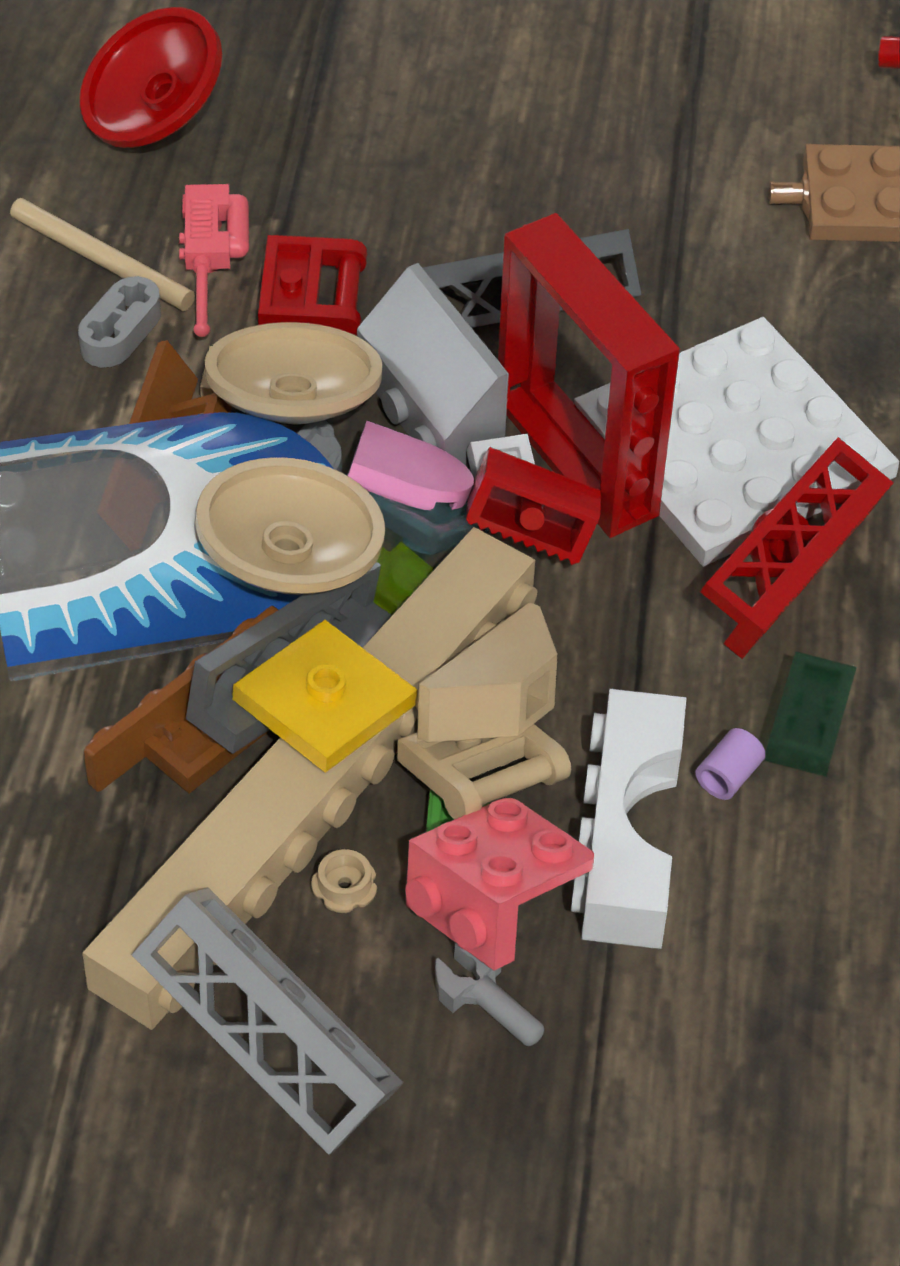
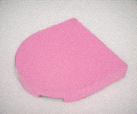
(409, 470)

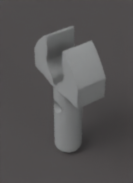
(457, 991)

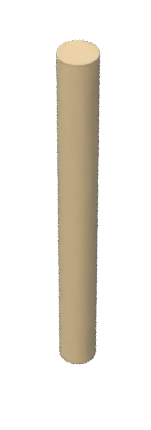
(99, 252)

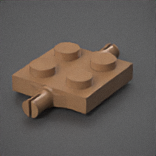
(847, 192)

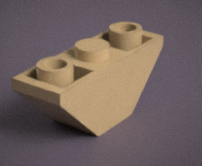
(493, 685)

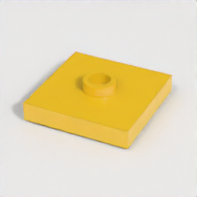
(324, 695)

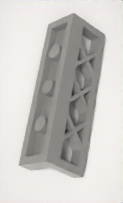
(285, 1000)

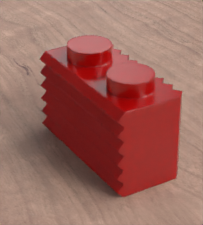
(533, 505)

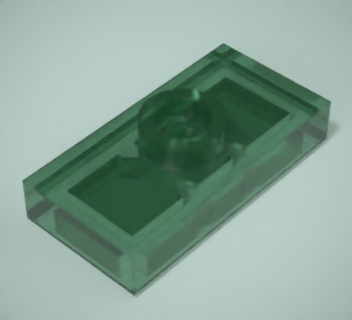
(810, 714)

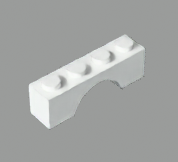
(630, 879)

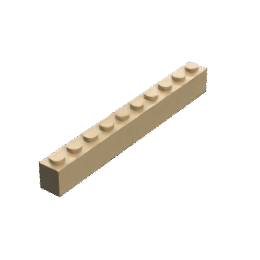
(289, 803)

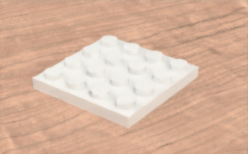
(744, 434)

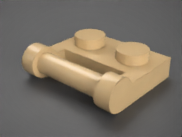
(450, 765)

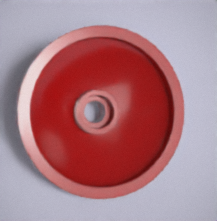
(151, 77)

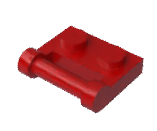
(294, 278)

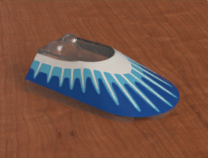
(107, 542)

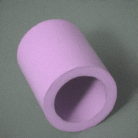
(730, 763)

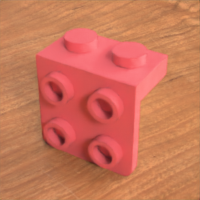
(482, 867)

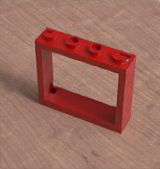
(551, 269)

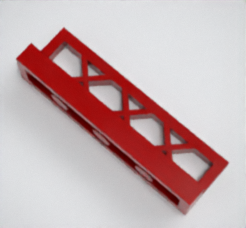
(807, 561)

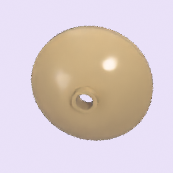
(293, 371)
(290, 525)

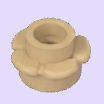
(344, 867)

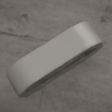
(111, 317)

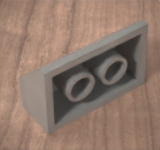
(435, 367)

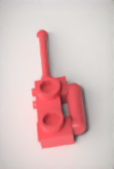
(205, 245)

